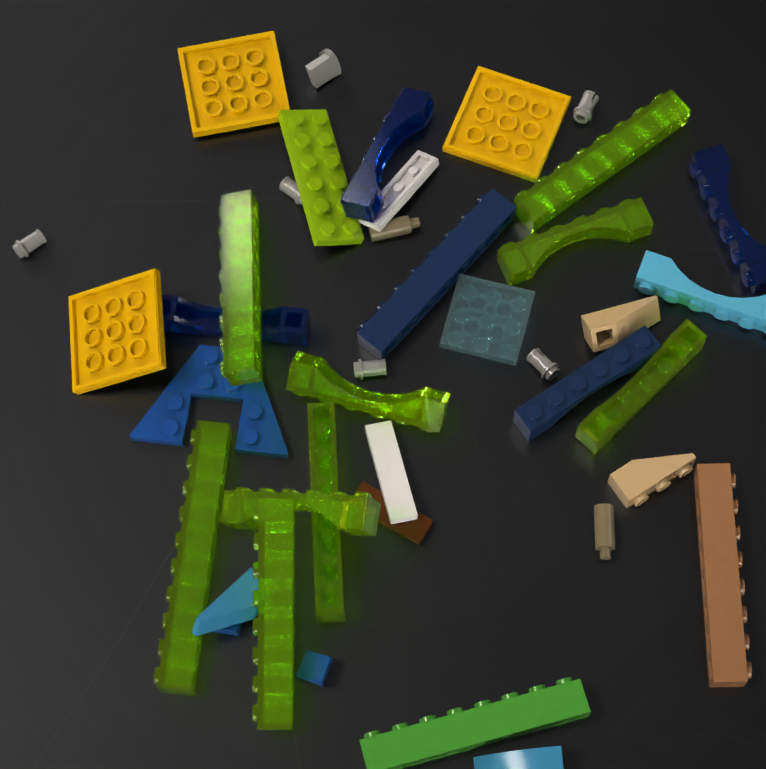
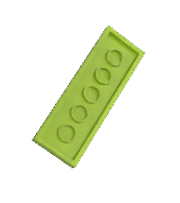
(319, 176)

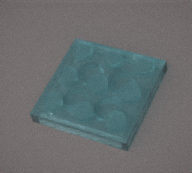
(487, 319)

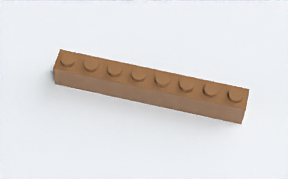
(720, 576)

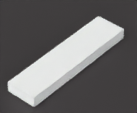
(403, 186)
(391, 472)

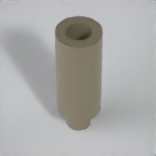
(395, 227)
(604, 530)

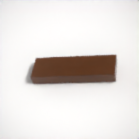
(413, 530)

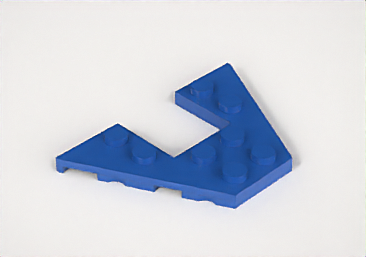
(202, 378)

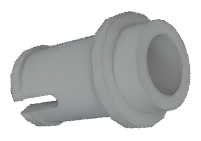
(584, 110)
(290, 188)
(29, 243)
(543, 364)
(369, 368)

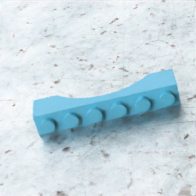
(662, 278)

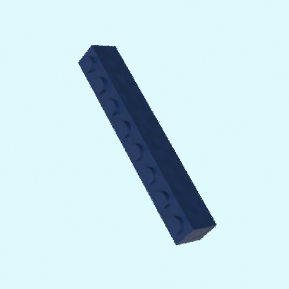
(436, 274)

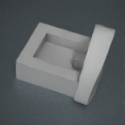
(323, 68)

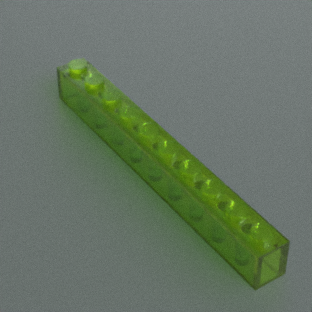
(194, 558)

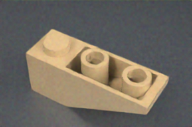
(611, 325)
(643, 476)

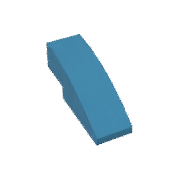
(522, 759)

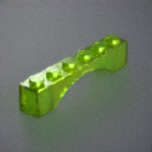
(622, 223)
(316, 378)
(634, 395)
(350, 513)

